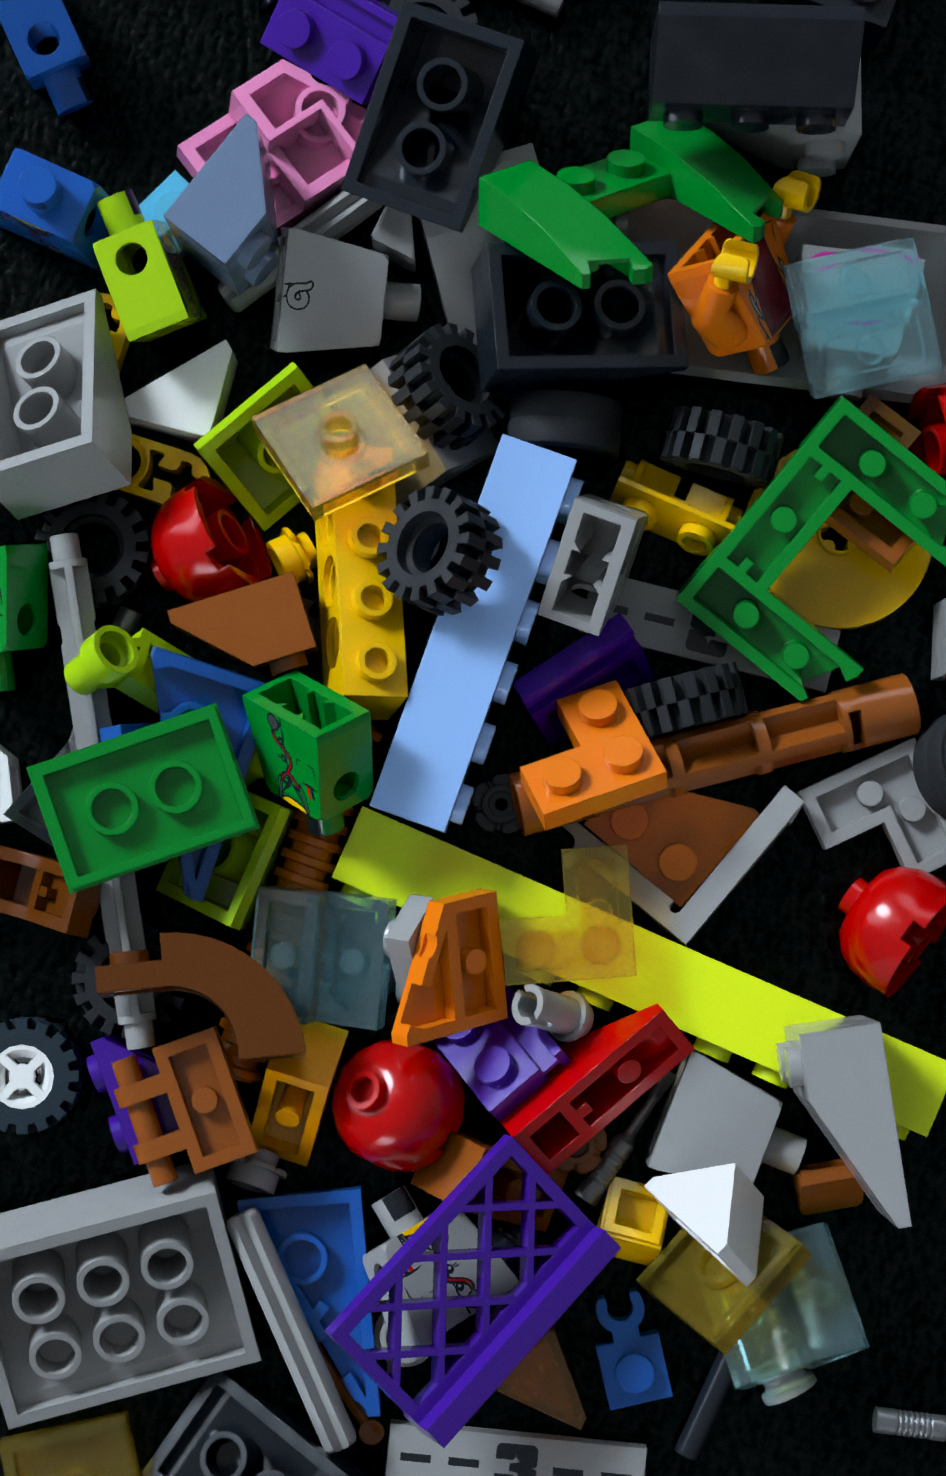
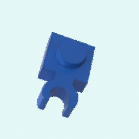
(631, 1360)

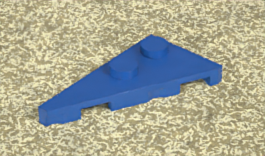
(187, 685)
(322, 1251)

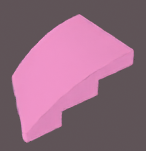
(305, 131)

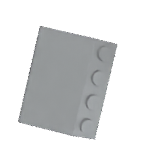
(118, 1295)

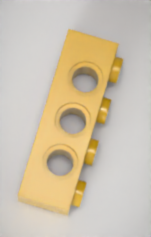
(357, 613)

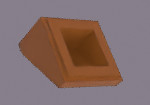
(826, 1187)

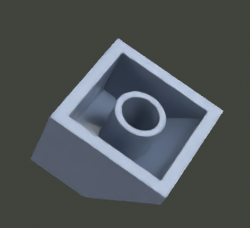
(229, 211)

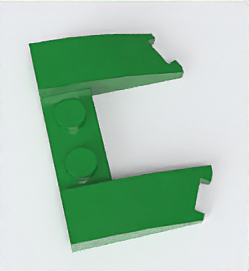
(566, 215)
(735, 579)

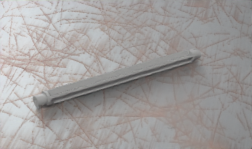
(90, 712)

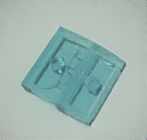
(863, 317)
(326, 952)
(806, 1323)

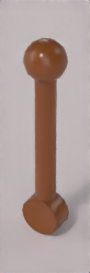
(370, 1428)

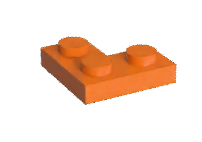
(604, 769)

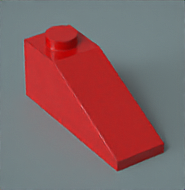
(600, 1081)

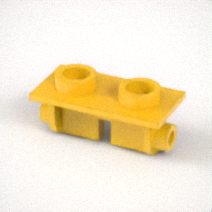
(694, 523)

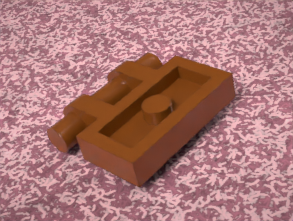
(203, 1100)

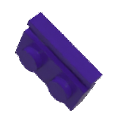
(334, 40)
(579, 667)
(503, 1060)

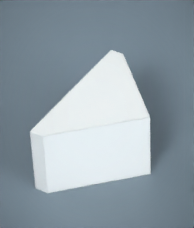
(188, 398)
(718, 1211)

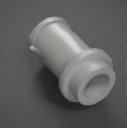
(563, 1015)

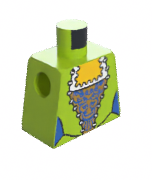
(160, 295)

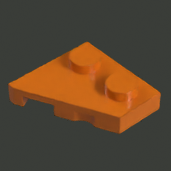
(675, 838)
(454, 970)

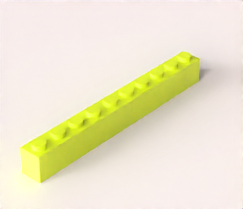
(699, 994)

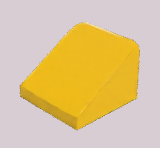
(633, 1220)

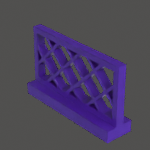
(500, 1336)

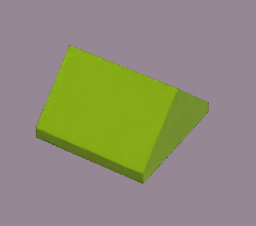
(241, 458)
(239, 869)

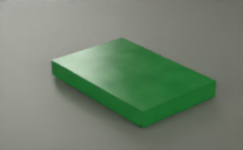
(143, 798)

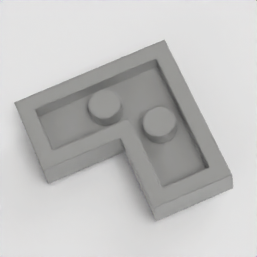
(875, 794)

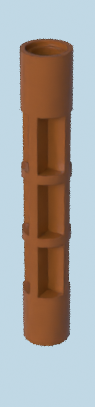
(768, 740)

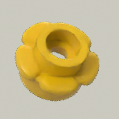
(294, 554)

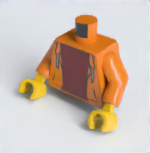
(740, 287)

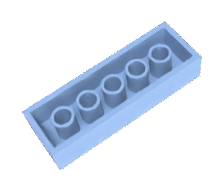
(469, 651)

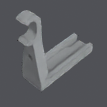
(720, 882)

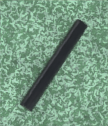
(705, 1409)

